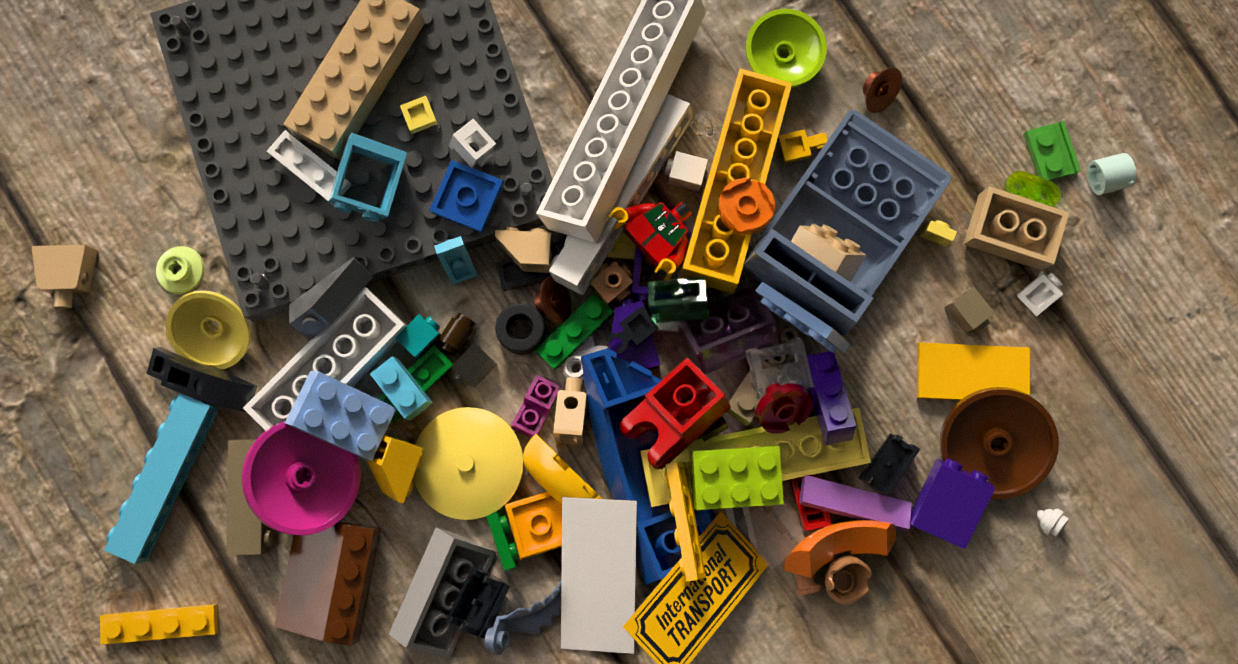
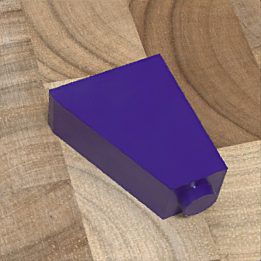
(643, 354)

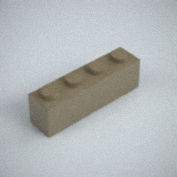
(244, 530)

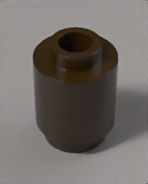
(457, 334)

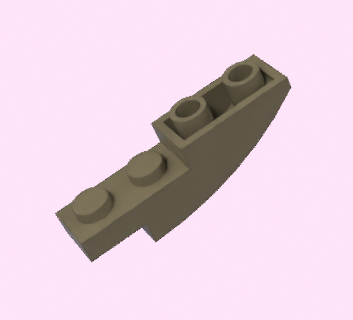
(744, 399)

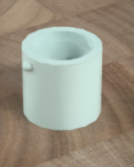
(1111, 173)

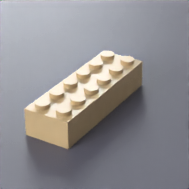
(354, 73)

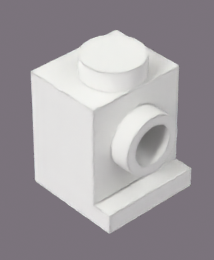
(473, 136)

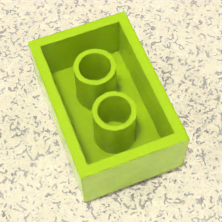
(736, 477)

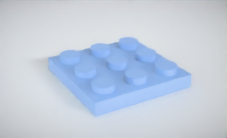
(802, 319)

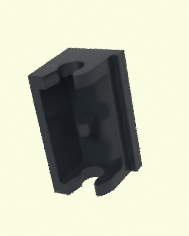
(889, 464)
(478, 602)

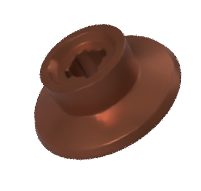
(882, 89)
(553, 301)

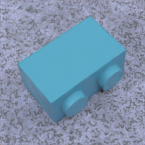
(401, 388)

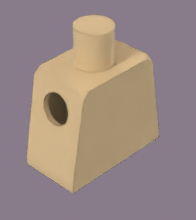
(64, 271)
(570, 423)

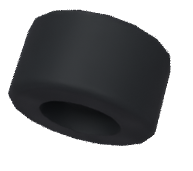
(504, 323)

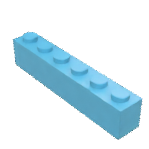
(161, 479)

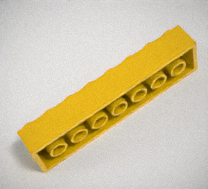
(741, 152)

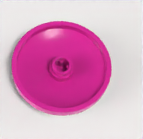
(299, 481)

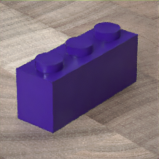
(830, 399)

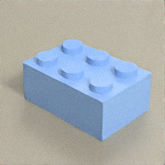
(340, 415)

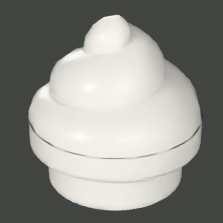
(1052, 521)

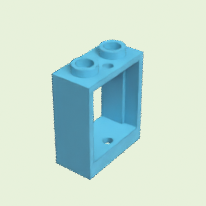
(376, 151)

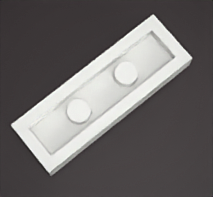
(305, 165)

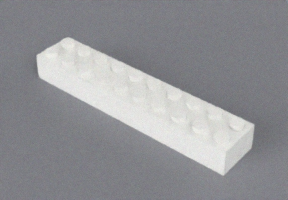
(620, 117)

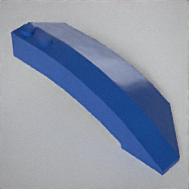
(612, 393)

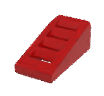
(825, 519)

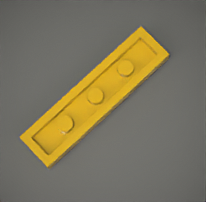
(683, 511)
(159, 624)

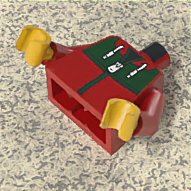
(656, 232)

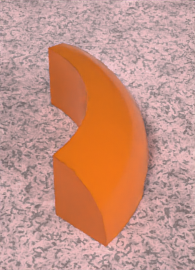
(850, 536)

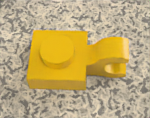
(797, 145)

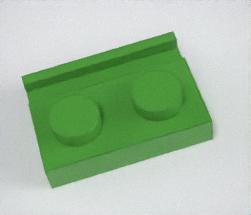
(1052, 151)

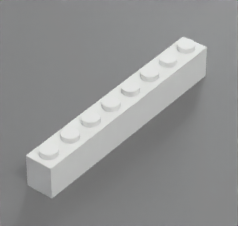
(582, 258)

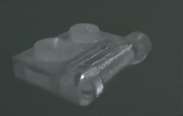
(791, 372)

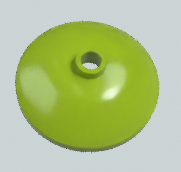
(789, 33)

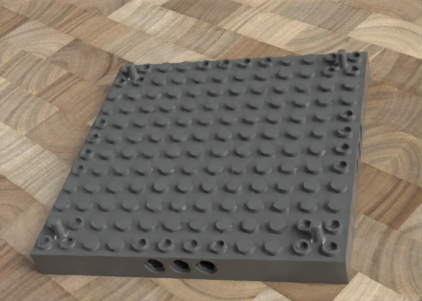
(238, 79)

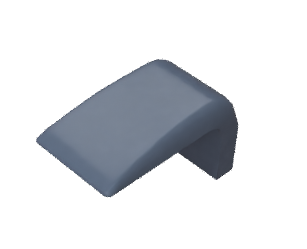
(869, 193)

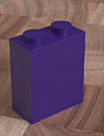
(951, 502)

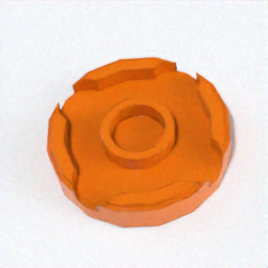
(746, 206)

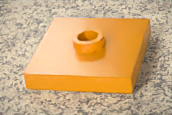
(536, 524)

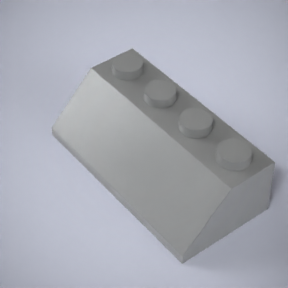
(436, 584)

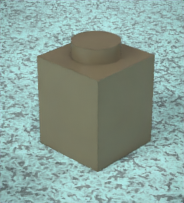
(970, 311)

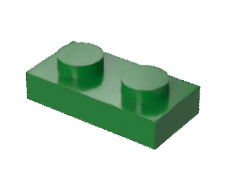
(507, 551)

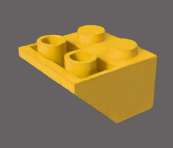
(395, 467)

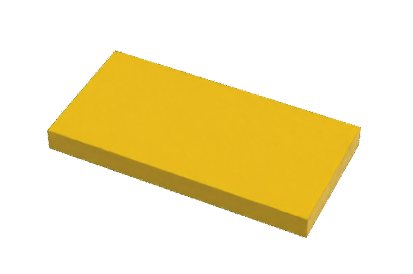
(961, 369)

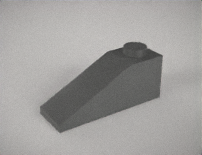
(328, 298)

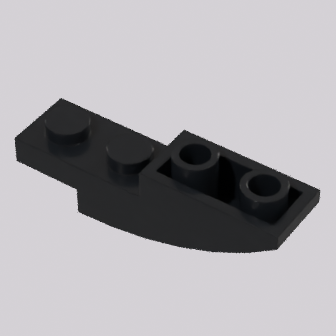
(200, 382)

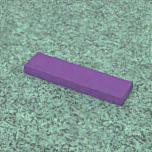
(854, 502)

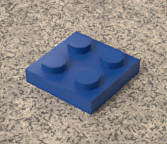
(466, 196)

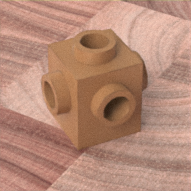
(611, 293)

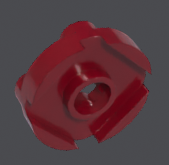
(783, 407)

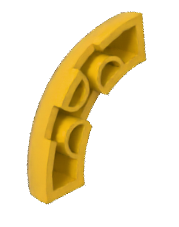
(554, 472)

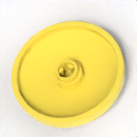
(468, 463)

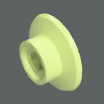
(188, 277)

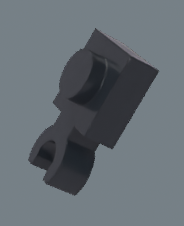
(636, 328)

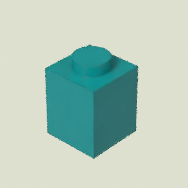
(419, 335)

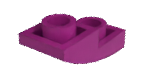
(536, 406)

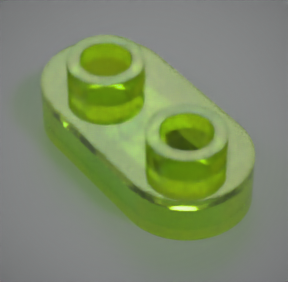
(1032, 186)

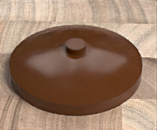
(1002, 437)

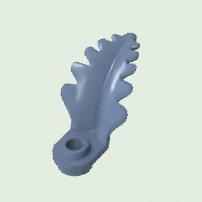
(523, 621)

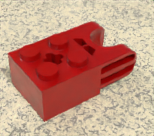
(672, 417)

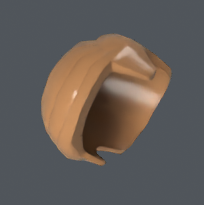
(847, 579)

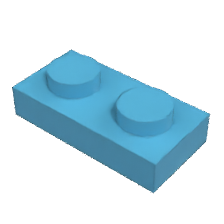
(456, 260)

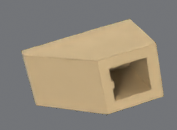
(529, 250)

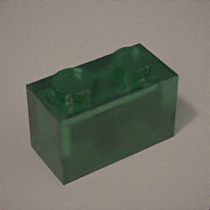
(678, 300)

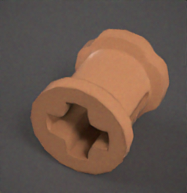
(806, 585)

